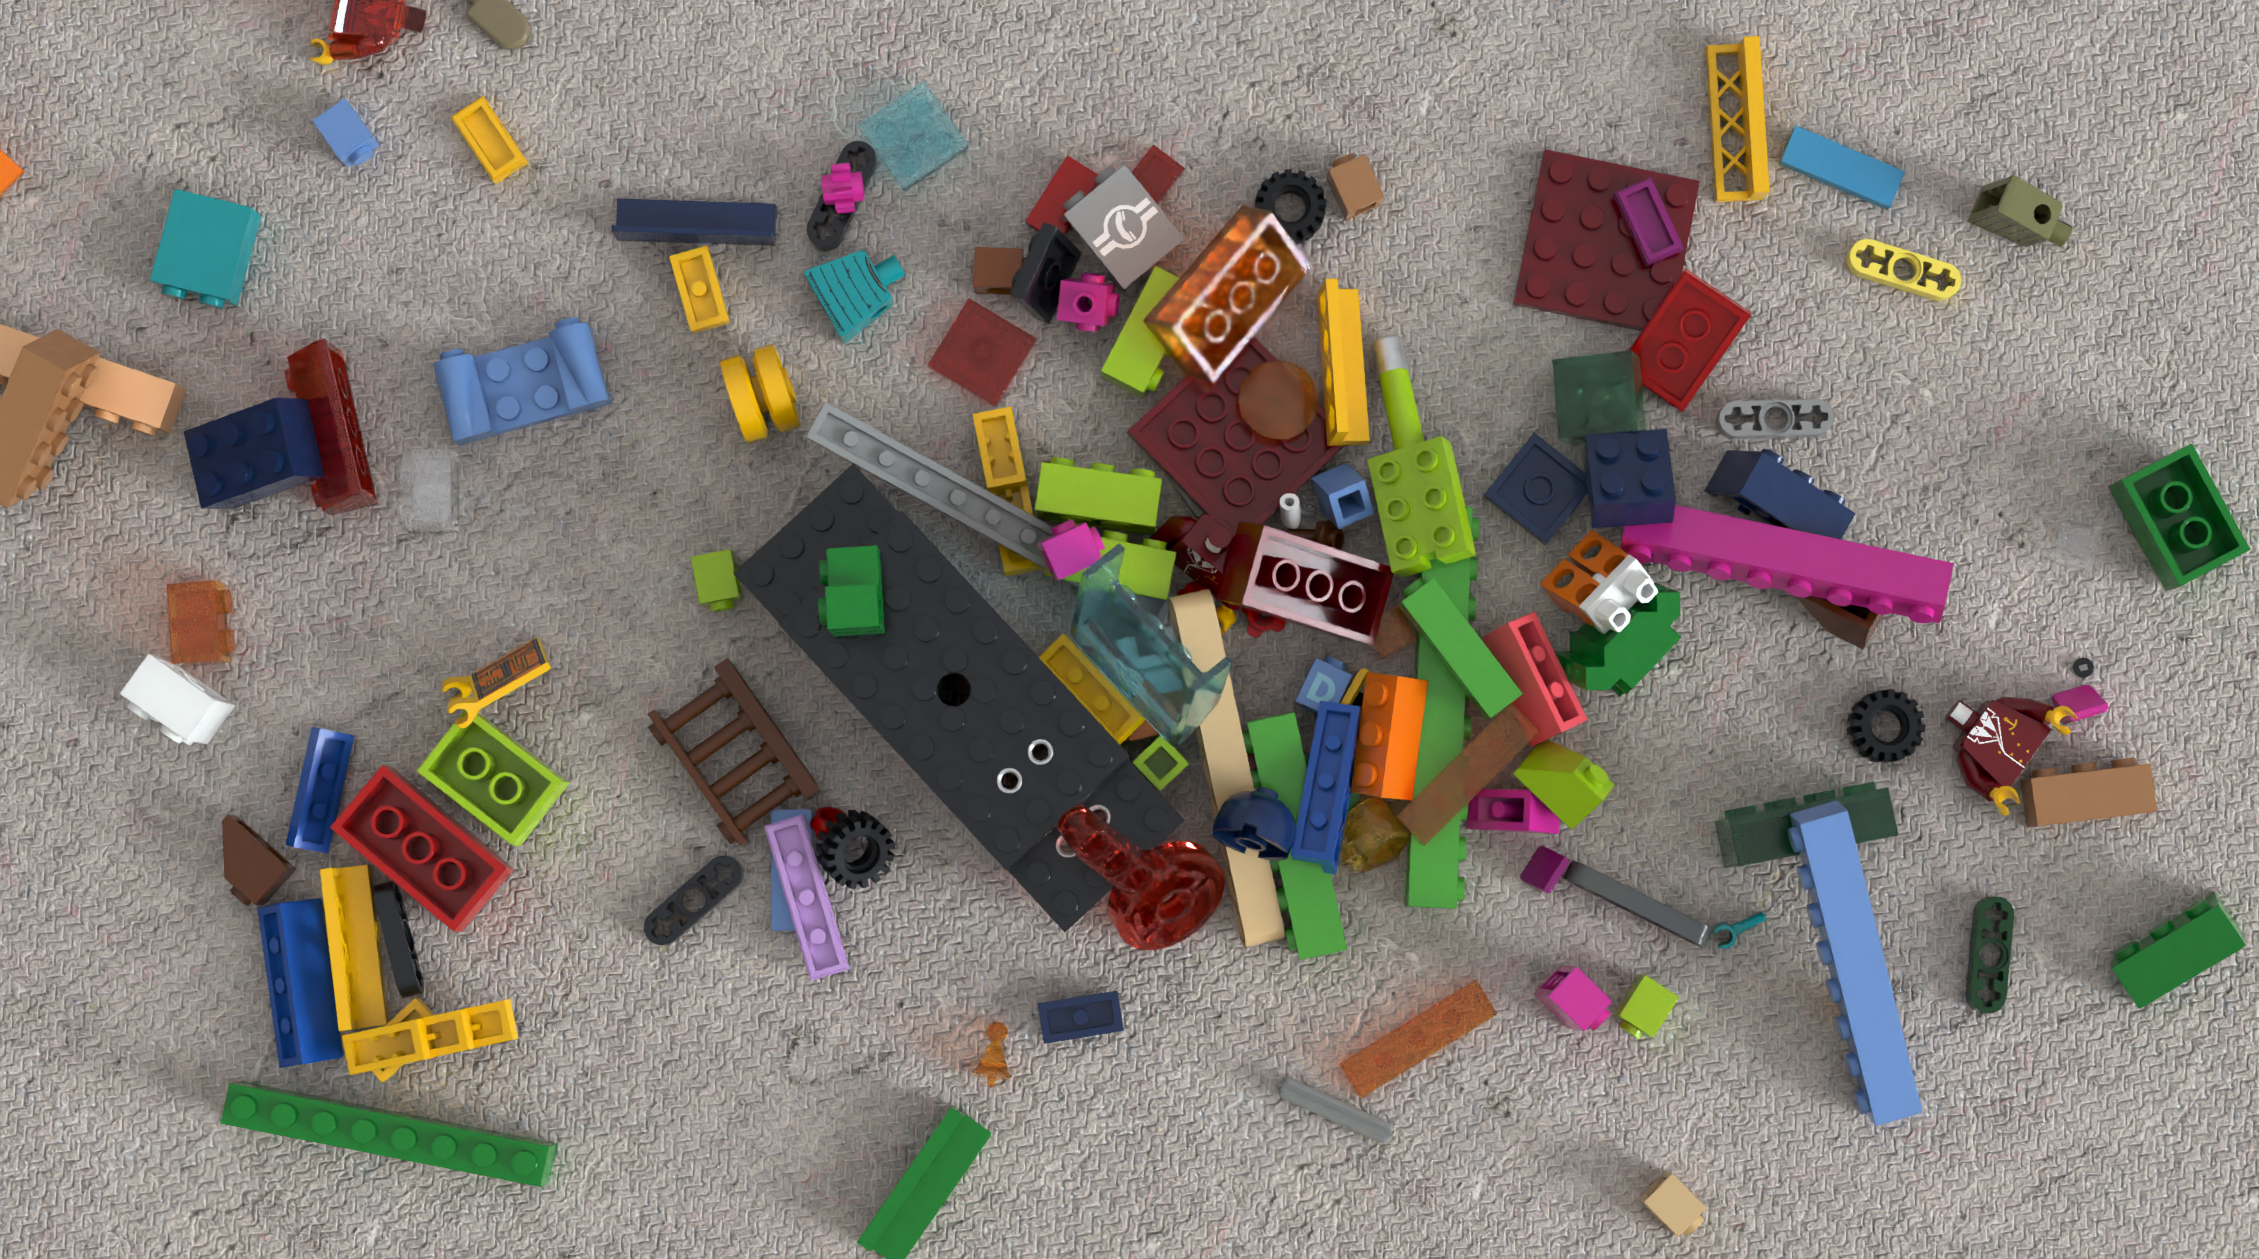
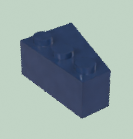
(1779, 494)

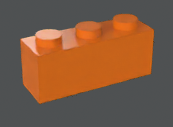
(1389, 736)

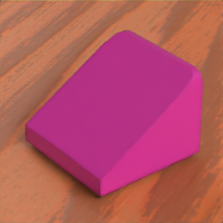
(2083, 702)

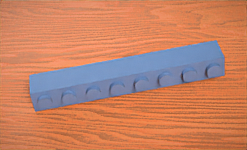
(1855, 963)

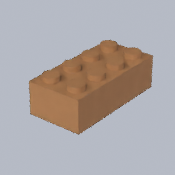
(38, 408)

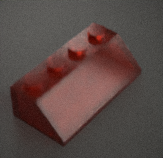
(322, 378)

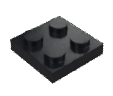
(1048, 262)

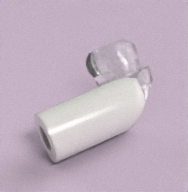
(1295, 511)

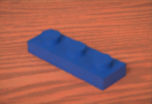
(319, 790)

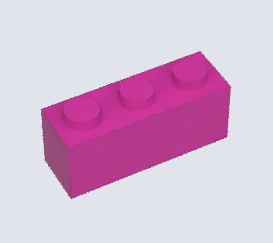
(1574, 999)

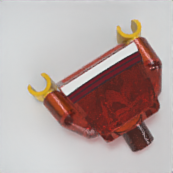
(366, 28)

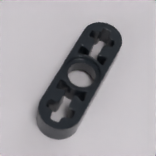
(839, 226)
(677, 927)
(398, 939)

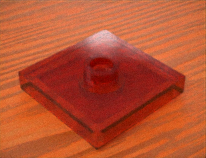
(982, 352)

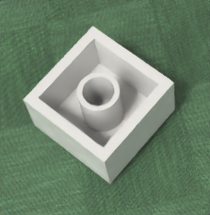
(177, 700)

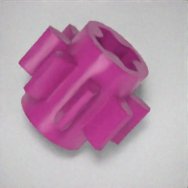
(843, 188)

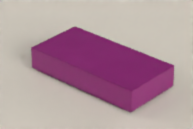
(1648, 221)

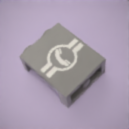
(1122, 225)

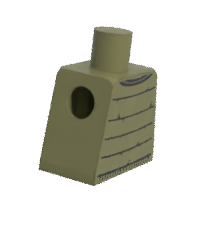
(2019, 213)

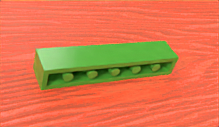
(1307, 889)

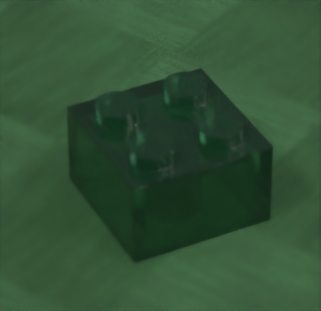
(1598, 395)

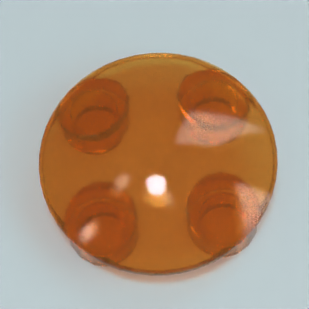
(1278, 400)

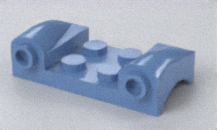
(522, 383)

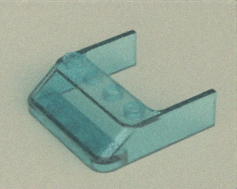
(1140, 656)

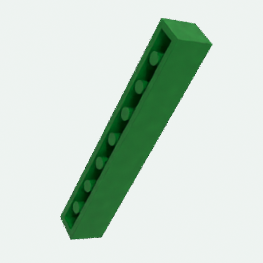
(389, 1133)

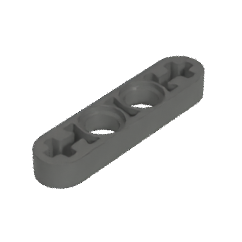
(1638, 904)

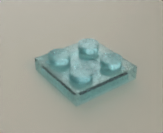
(914, 136)

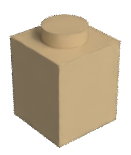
(1673, 1205)

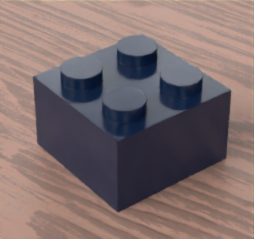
(1629, 478)

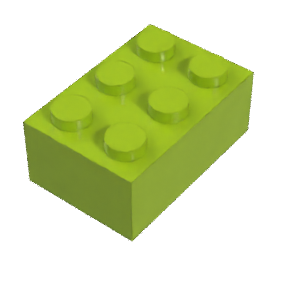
(1098, 496)
(493, 778)

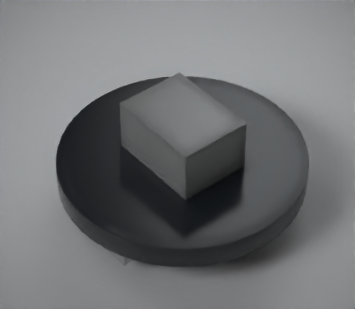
(2083, 667)

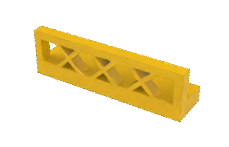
(1752, 118)
(1342, 365)
(354, 947)

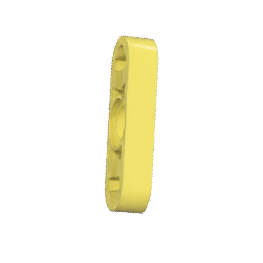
(1928, 287)

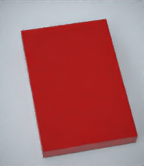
(1687, 338)

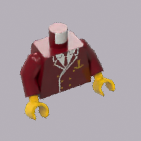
(1202, 554)
(2001, 742)

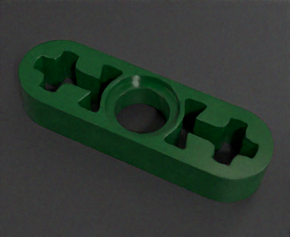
(1976, 983)

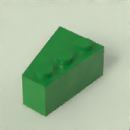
(2177, 950)

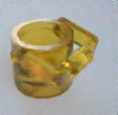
(1373, 835)

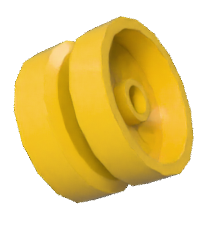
(764, 392)

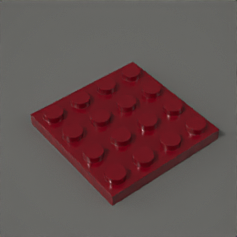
(1581, 251)
(1218, 457)

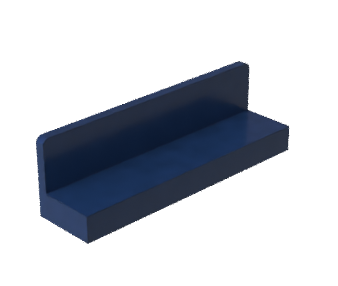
(695, 222)

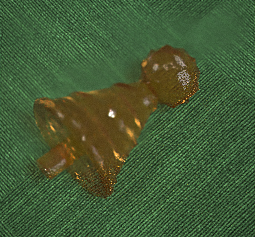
(993, 1062)

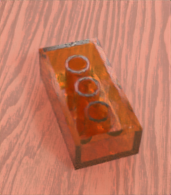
(1227, 293)

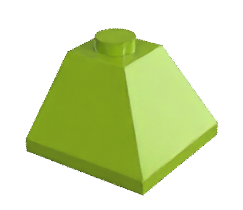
(1564, 781)

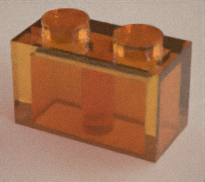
(199, 623)

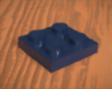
(1538, 489)

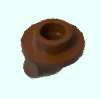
(1324, 533)

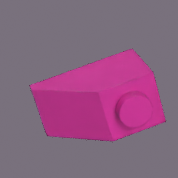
(1510, 812)

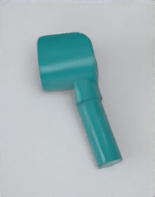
(1737, 928)

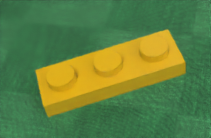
(1092, 688)

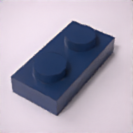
(1080, 1017)

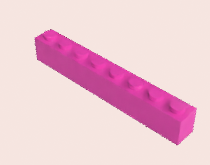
(1795, 562)

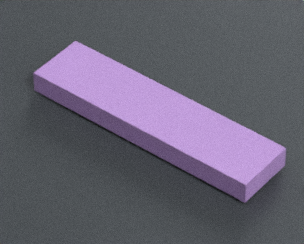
(807, 897)

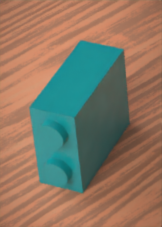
(205, 249)

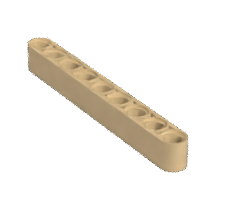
(1227, 770)

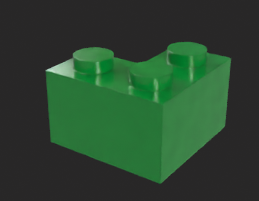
(853, 591)

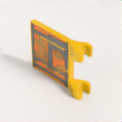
(496, 680)

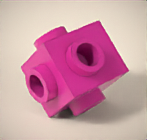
(1074, 302)

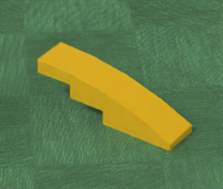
(1004, 473)
(429, 1037)

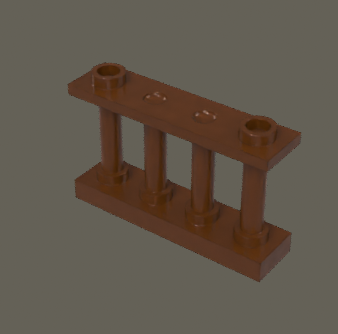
(749, 718)

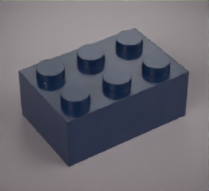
(254, 453)

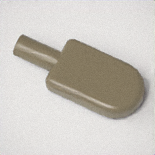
(500, 22)

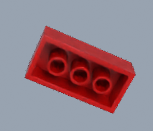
(422, 848)

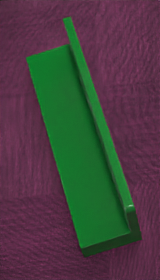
(925, 1186)

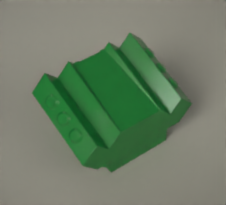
(1626, 656)

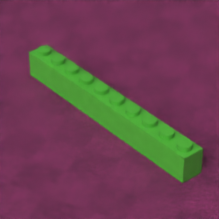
(1433, 868)

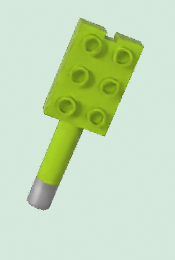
(1416, 482)

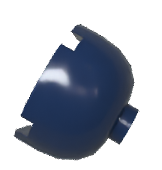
(1257, 823)

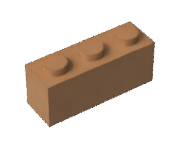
(2088, 793)

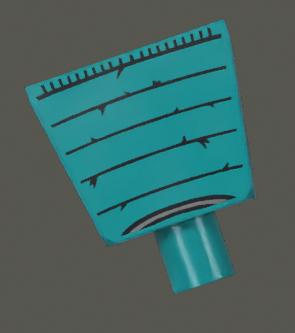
(854, 290)

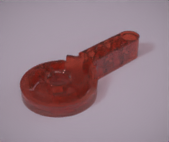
(1146, 879)

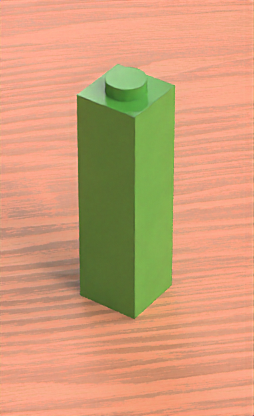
(1458, 647)

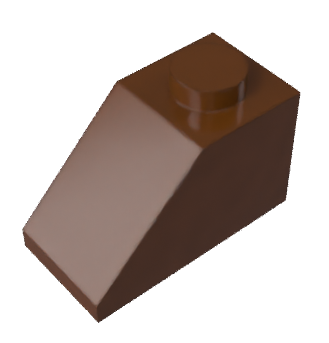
(1848, 622)
(251, 863)

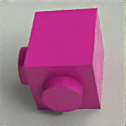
(1070, 549)

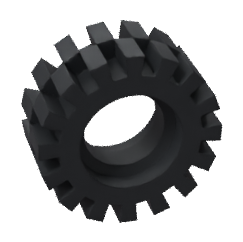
(1303, 187)
(1909, 720)
(869, 863)

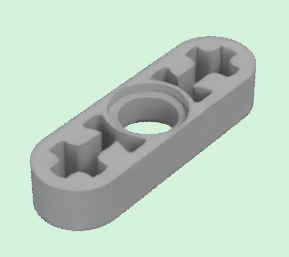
(1803, 406)

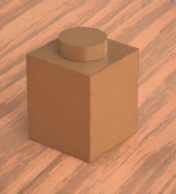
(1354, 185)

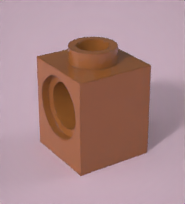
(996, 269)

